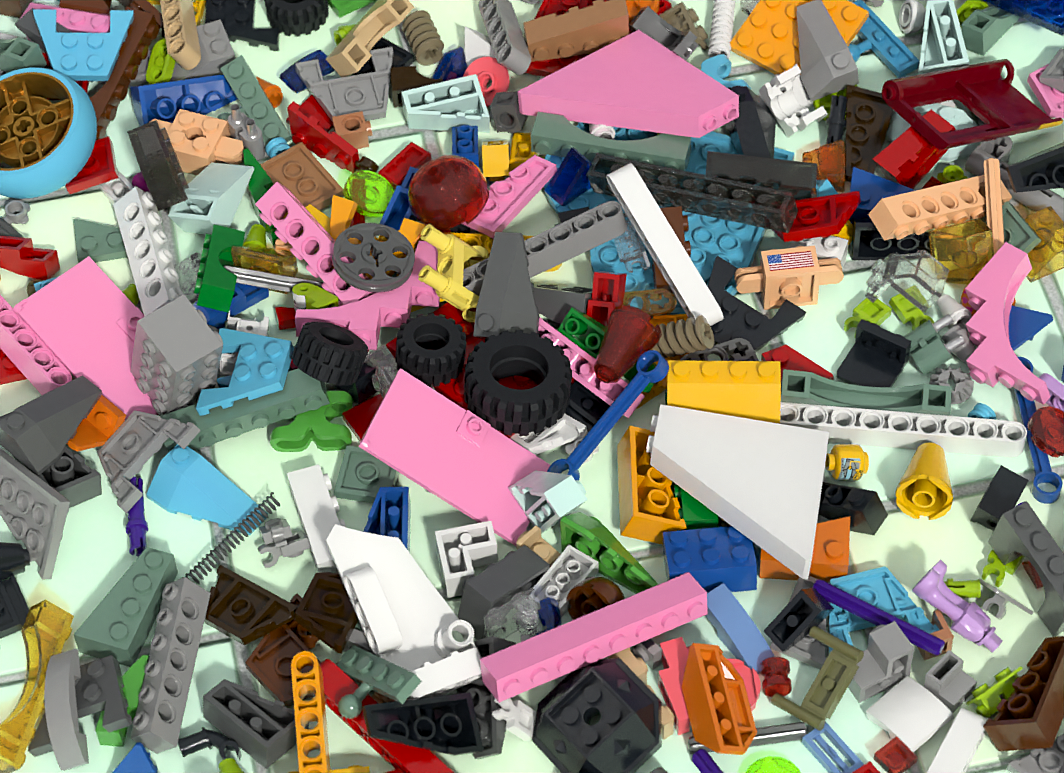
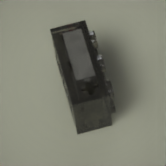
(159, 164)

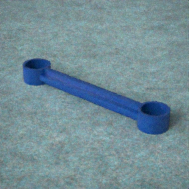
(613, 413)
(1039, 459)

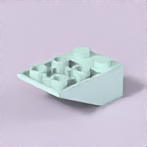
(212, 198)

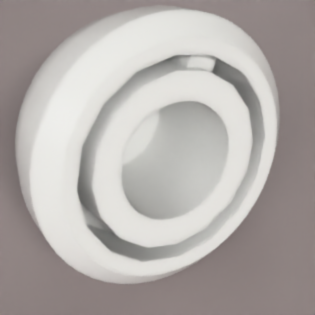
(911, 16)

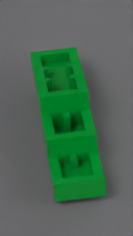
(257, 187)

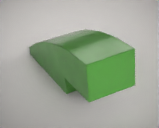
(133, 683)

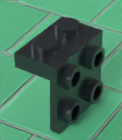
(875, 357)

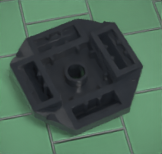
(623, 736)

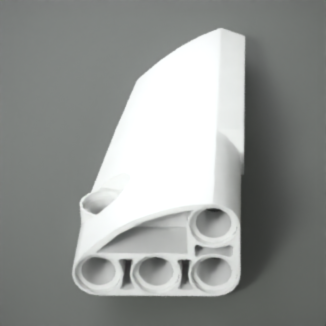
(404, 612)

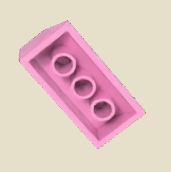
(76, 20)

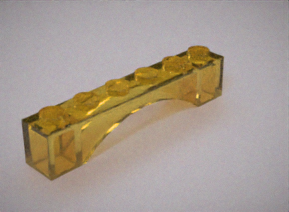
(43, 636)

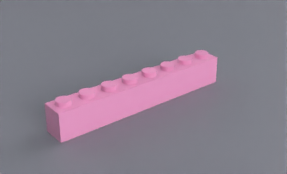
(593, 637)

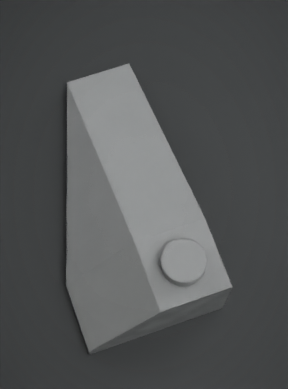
(824, 56)

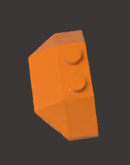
(717, 701)

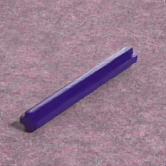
(877, 616)

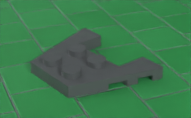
(95, 691)

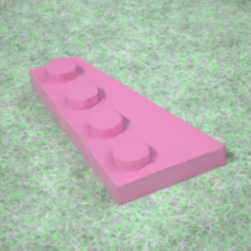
(512, 195)

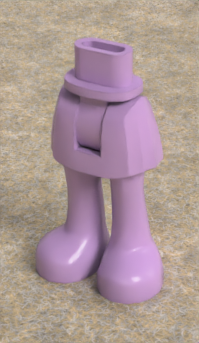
(966, 617)

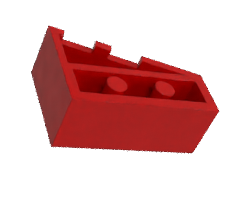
(911, 154)

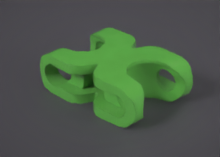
(316, 427)

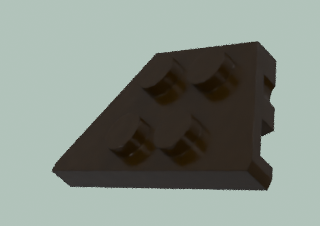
(244, 608)
(327, 611)

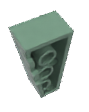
(129, 609)

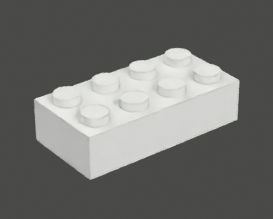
(563, 575)

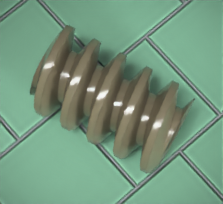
(423, 37)
(685, 337)

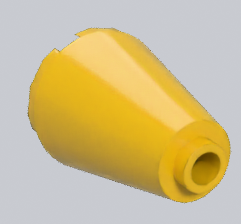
(925, 484)

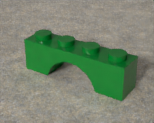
(215, 283)

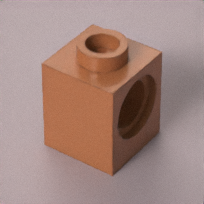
(353, 129)

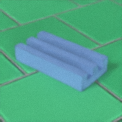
(843, 748)

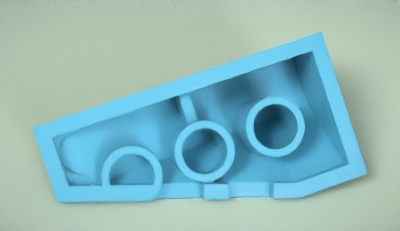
(196, 488)

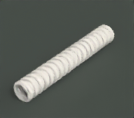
(721, 27)

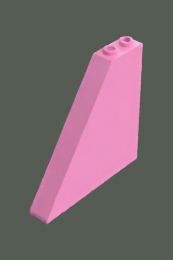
(636, 88)

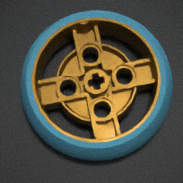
(39, 138)

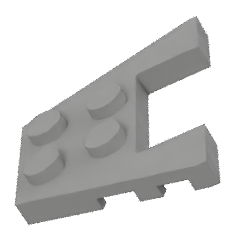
(352, 93)
(134, 445)

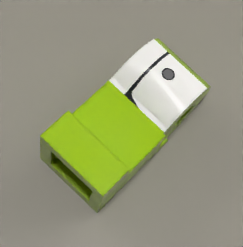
(312, 297)

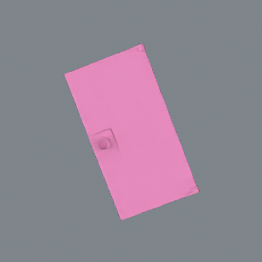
(90, 331)
(451, 454)

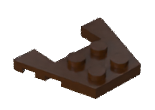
(273, 657)

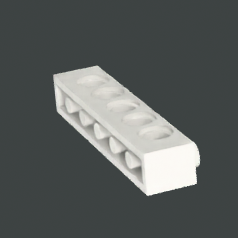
(147, 250)

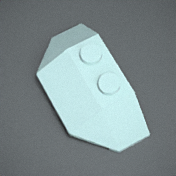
(954, 116)

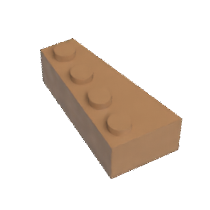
(577, 30)

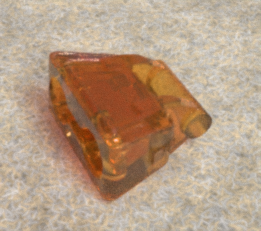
(830, 163)

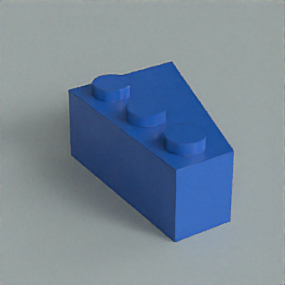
(872, 190)

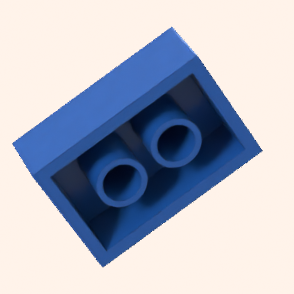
(711, 557)

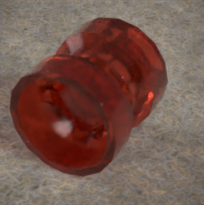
(775, 674)

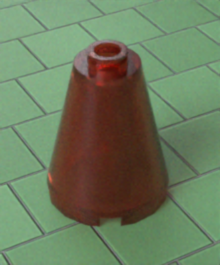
(624, 341)

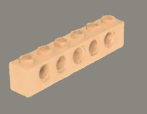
(932, 208)

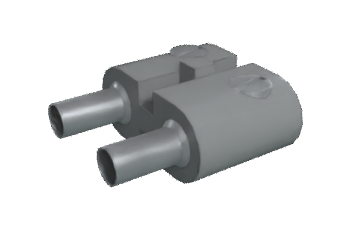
(245, 130)

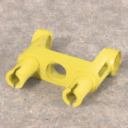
(448, 279)

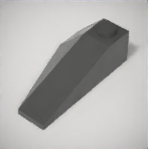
(506, 291)
(44, 425)

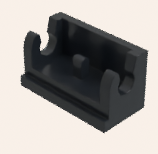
(999, 497)

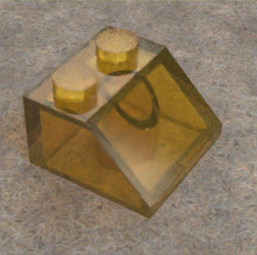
(962, 249)
(1049, 253)

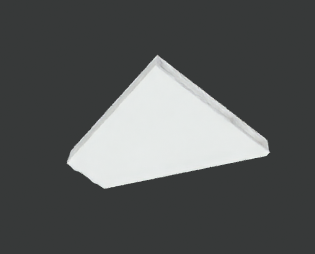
(749, 474)

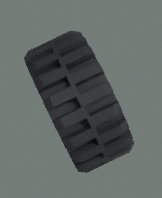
(518, 356)

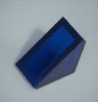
(570, 178)

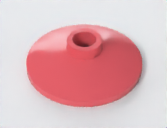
(489, 69)

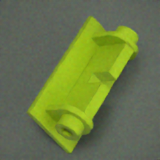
(988, 697)

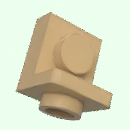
(537, 544)

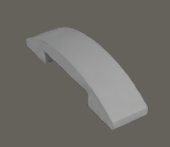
(61, 710)

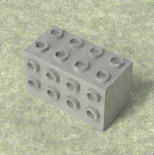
(175, 355)

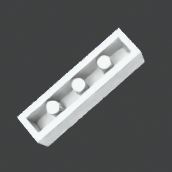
(316, 512)

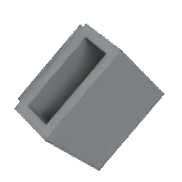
(949, 681)

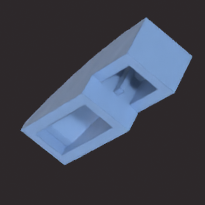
(736, 628)

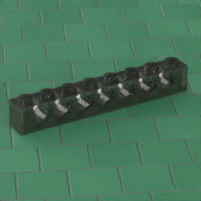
(703, 193)

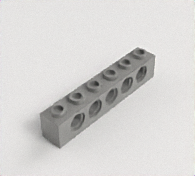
(170, 666)

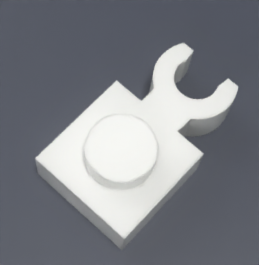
(518, 717)

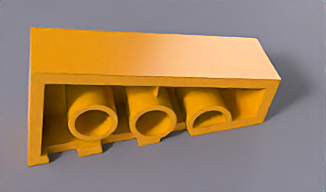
(644, 492)

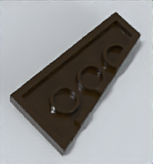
(866, 128)

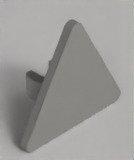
(1001, 600)

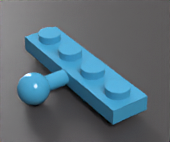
(884, 44)

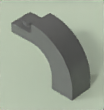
(658, 29)

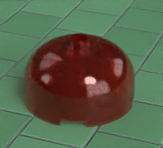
(447, 192)

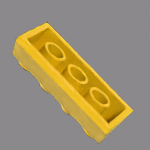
(727, 388)

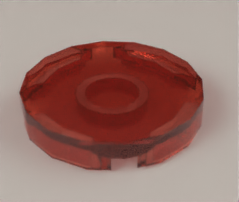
(1048, 430)

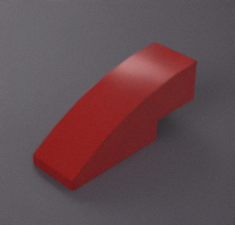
(21, 258)
(606, 295)

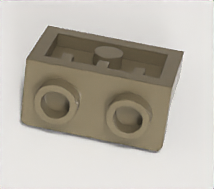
(686, 20)

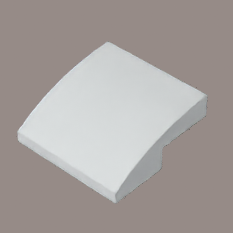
(909, 713)

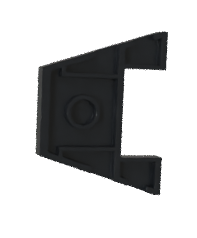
(239, 22)
(743, 320)

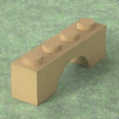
(356, 46)

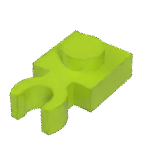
(870, 312)
(908, 312)
(996, 567)

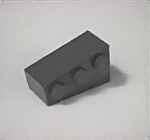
(498, 585)
(256, 724)

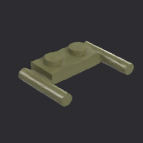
(829, 683)

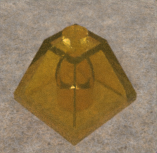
(265, 260)

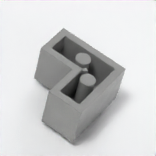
(884, 662)

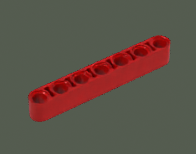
(401, 756)

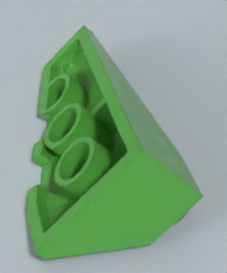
(597, 542)

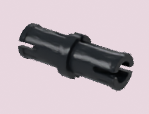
(836, 119)

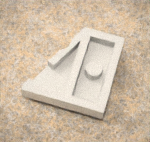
(562, 432)

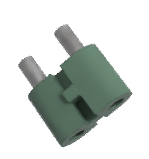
(928, 346)

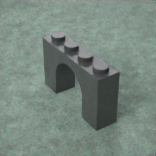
(1024, 534)

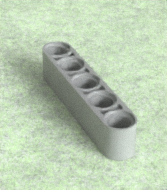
(505, 35)

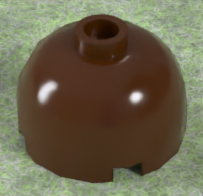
(592, 595)

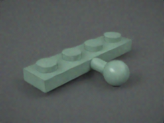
(253, 100)
(376, 675)

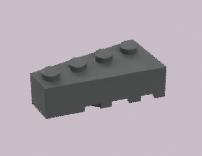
(71, 477)

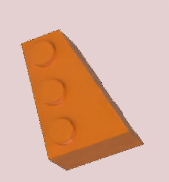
(829, 555)

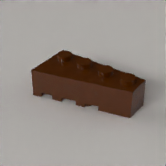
(1036, 705)

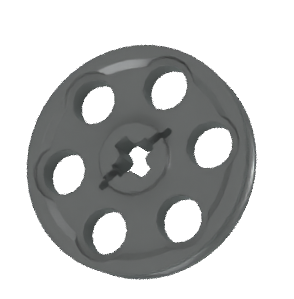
(366, 264)

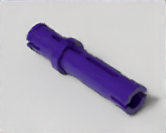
(136, 525)

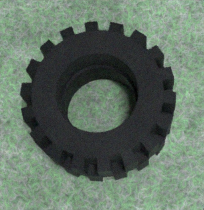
(296, 16)
(433, 333)
(329, 353)

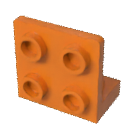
(98, 426)

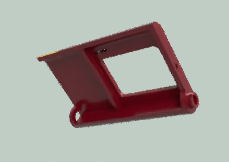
(977, 88)

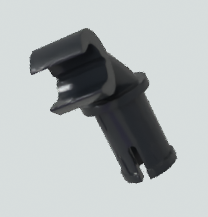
(207, 739)

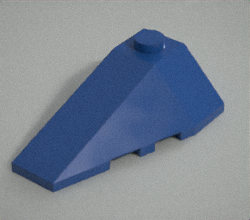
(195, 95)

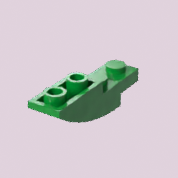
(588, 335)

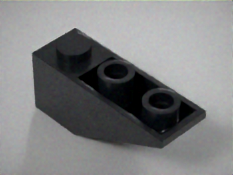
(860, 504)

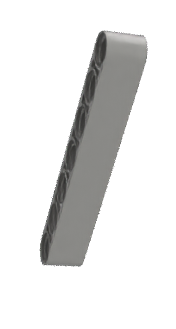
(561, 242)

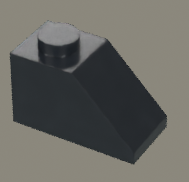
(798, 618)

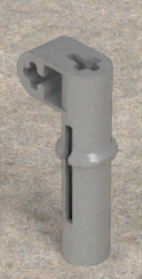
(1001, 149)

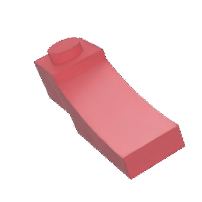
(670, 681)

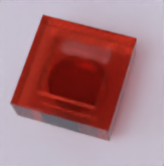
(895, 757)

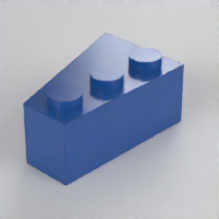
(391, 514)

